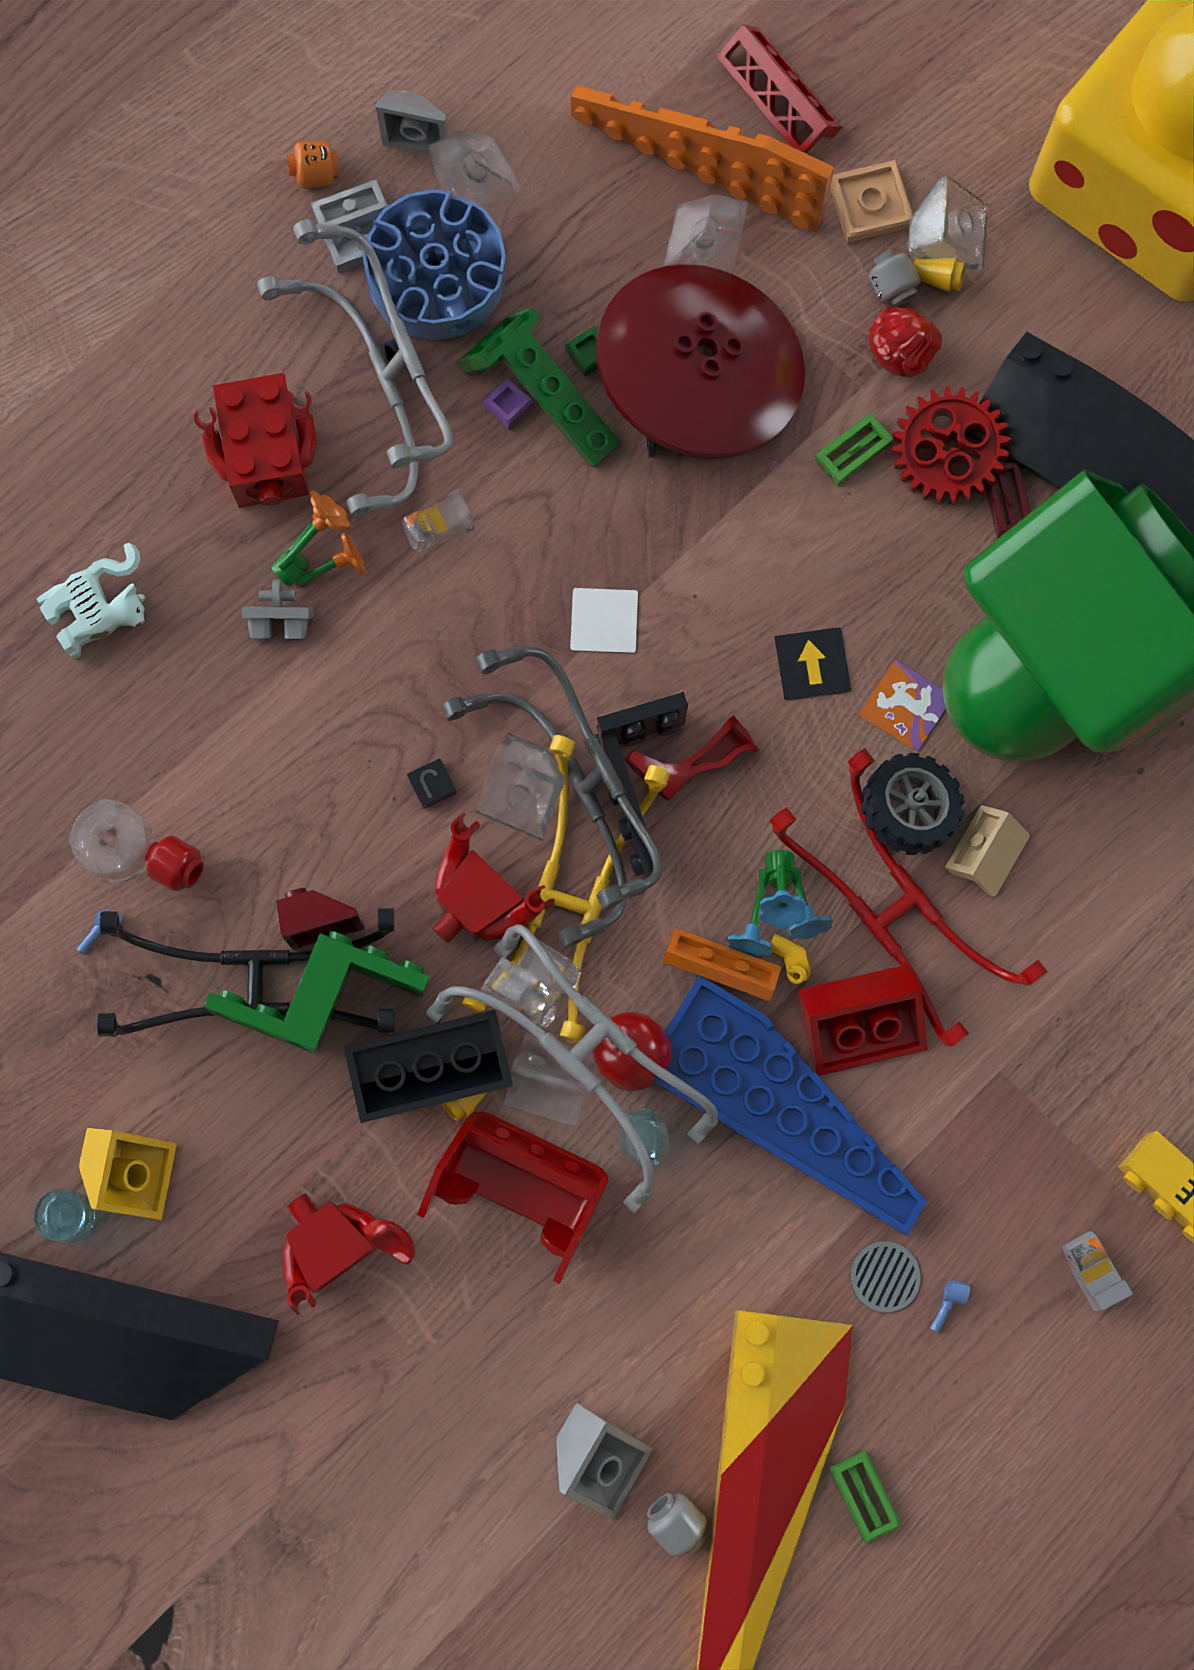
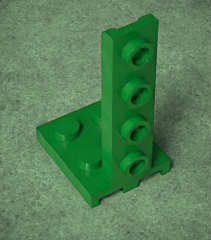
(544, 380)

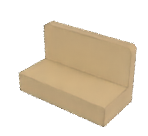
(988, 849)

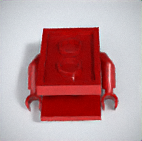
(262, 440)

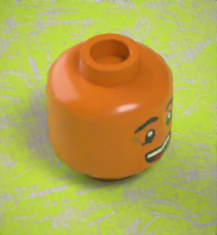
(313, 164)

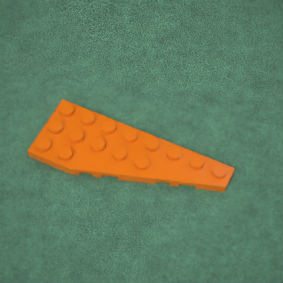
(749, 168)

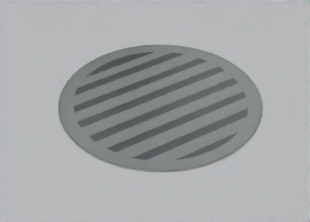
(885, 1276)

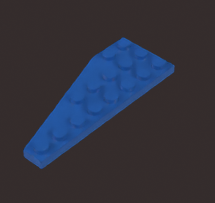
(780, 1103)

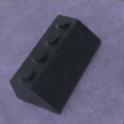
(428, 1066)

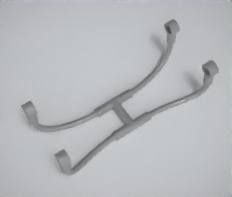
(400, 454)
(573, 1059)

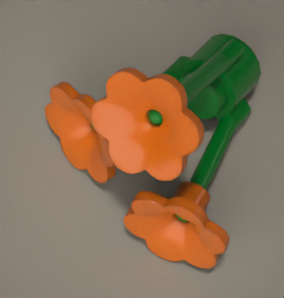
(292, 563)

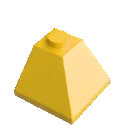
(126, 1172)

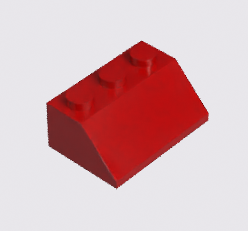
(863, 1019)

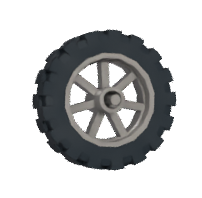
(930, 778)

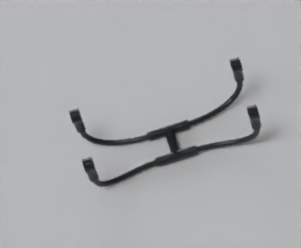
(255, 959)

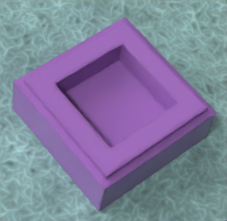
(508, 403)

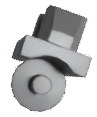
(261, 616)

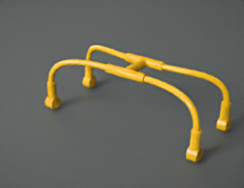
(657, 779)

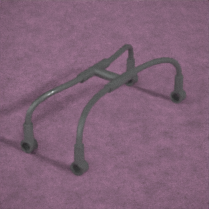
(613, 895)

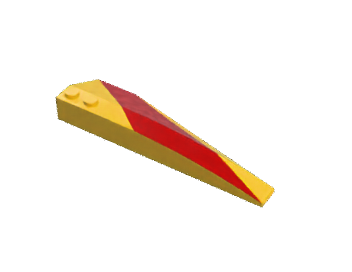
(775, 1439)

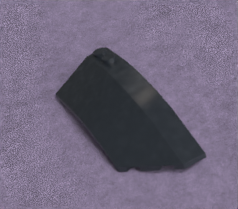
(1077, 420)
(121, 1340)

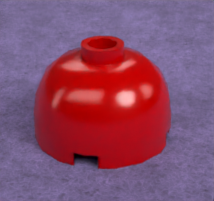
(624, 1070)

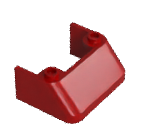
(521, 1176)

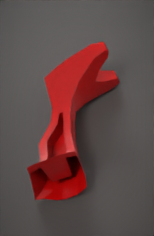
(717, 753)

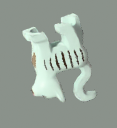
(89, 605)

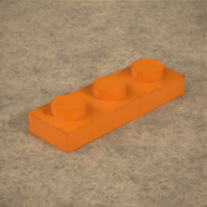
(722, 964)

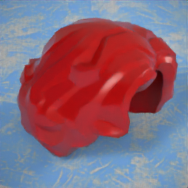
(904, 341)

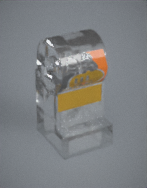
(438, 522)

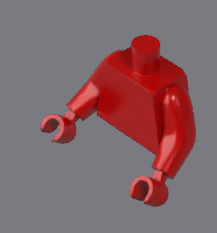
(476, 894)

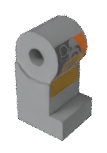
(1095, 1272)

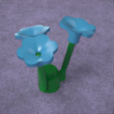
(781, 909)

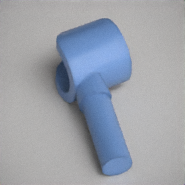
(94, 934)
(954, 1292)

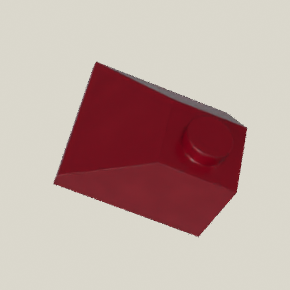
(310, 913)

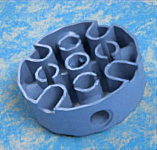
(468, 258)

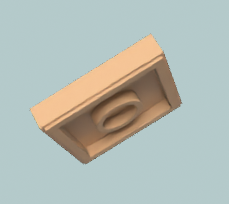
(871, 201)

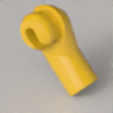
(795, 959)

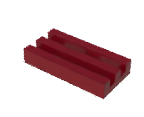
(994, 502)

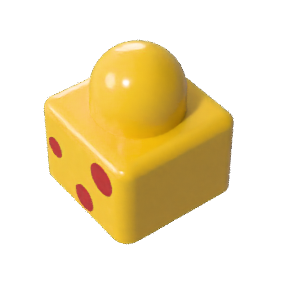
(1125, 149)

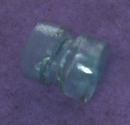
(65, 1216)

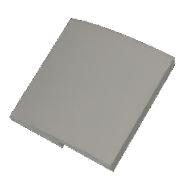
(353, 209)

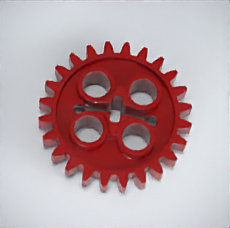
(966, 416)

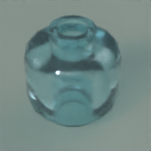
(653, 1132)

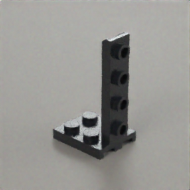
(629, 728)

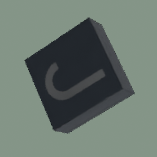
(431, 783)

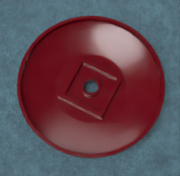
(691, 400)

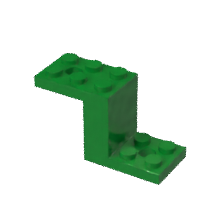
(319, 992)

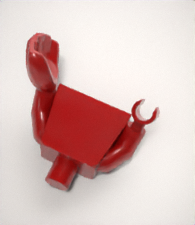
(332, 1243)

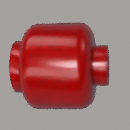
(174, 863)

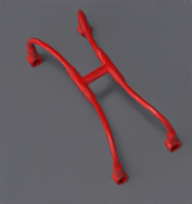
(913, 897)

